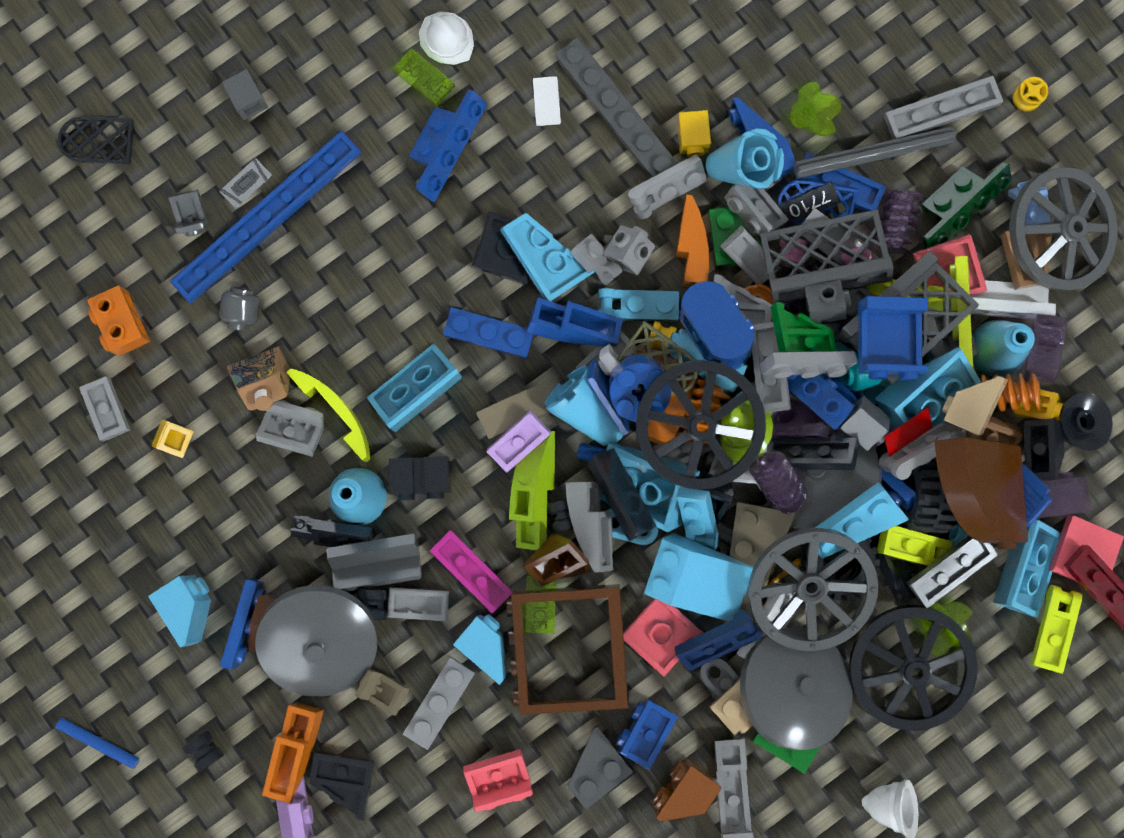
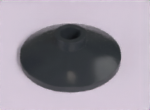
(1094, 417)

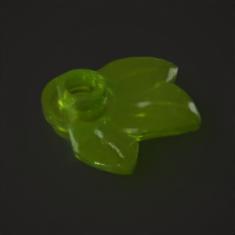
(819, 110)
(959, 613)

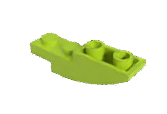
(528, 497)

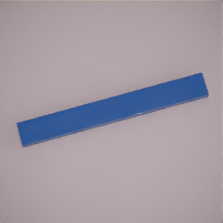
(265, 217)

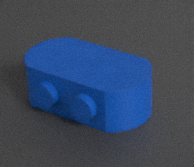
(717, 324)

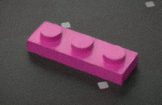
(471, 571)

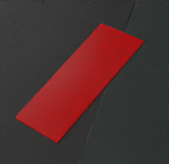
(908, 432)

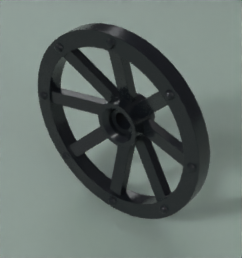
(695, 416)
(909, 663)

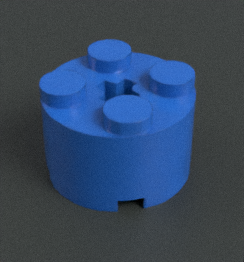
(625, 379)

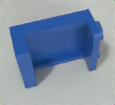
(891, 337)

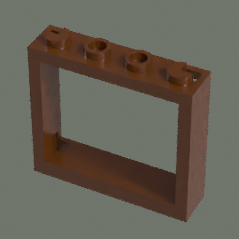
(519, 664)

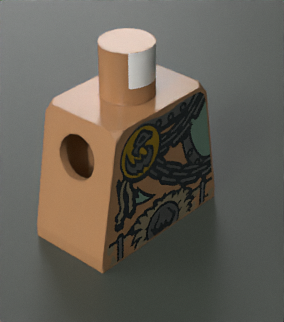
(261, 379)

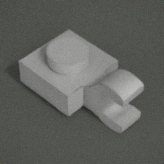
(590, 256)

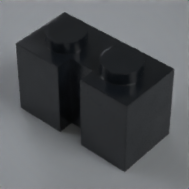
(420, 476)

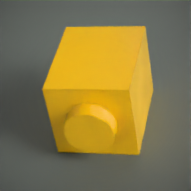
(693, 133)

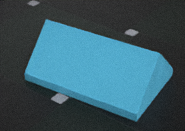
(414, 388)
(1027, 572)

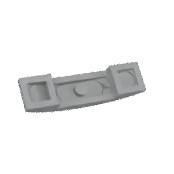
(733, 797)

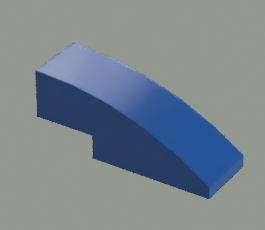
(573, 324)

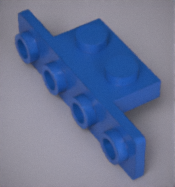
(444, 141)
(821, 398)

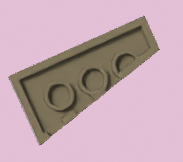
(753, 533)

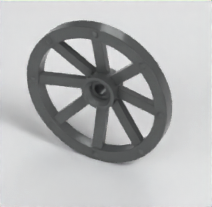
(1067, 228)
(815, 593)

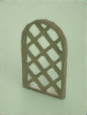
(662, 337)

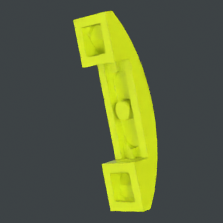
(356, 438)

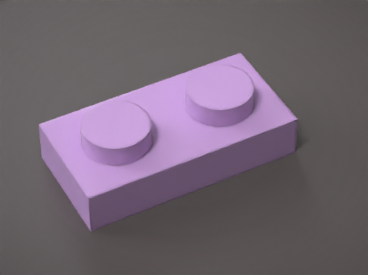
(518, 441)

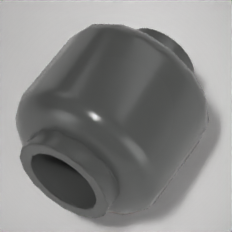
(239, 307)

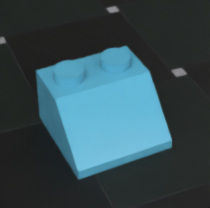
(183, 608)
(484, 646)

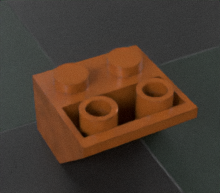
(687, 793)

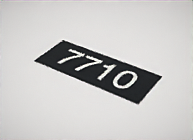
(803, 205)

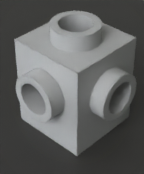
(629, 249)

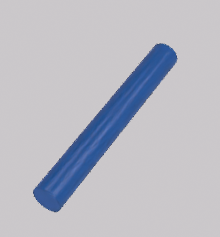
(97, 743)

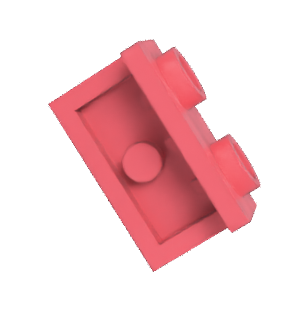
(498, 780)

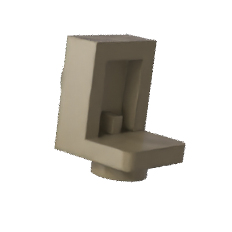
(382, 691)

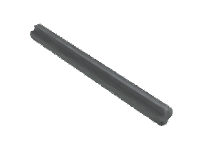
(874, 152)

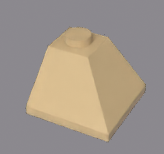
(974, 405)

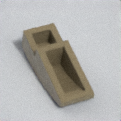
(504, 414)

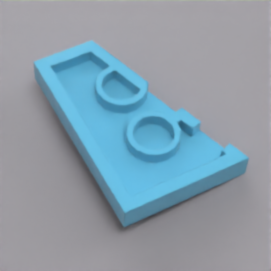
(543, 257)
(863, 518)

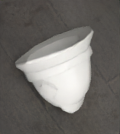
(446, 38)
(894, 807)

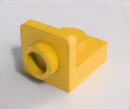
(1050, 407)

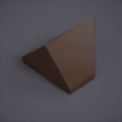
(556, 560)

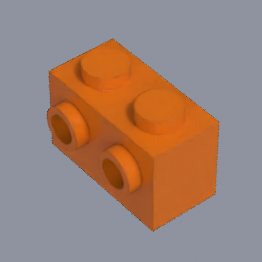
(117, 321)

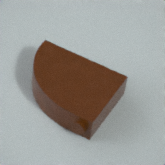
(984, 489)

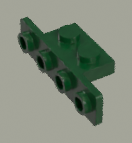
(961, 200)

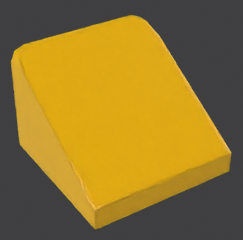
(172, 438)

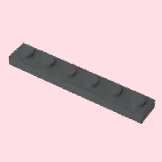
(615, 108)

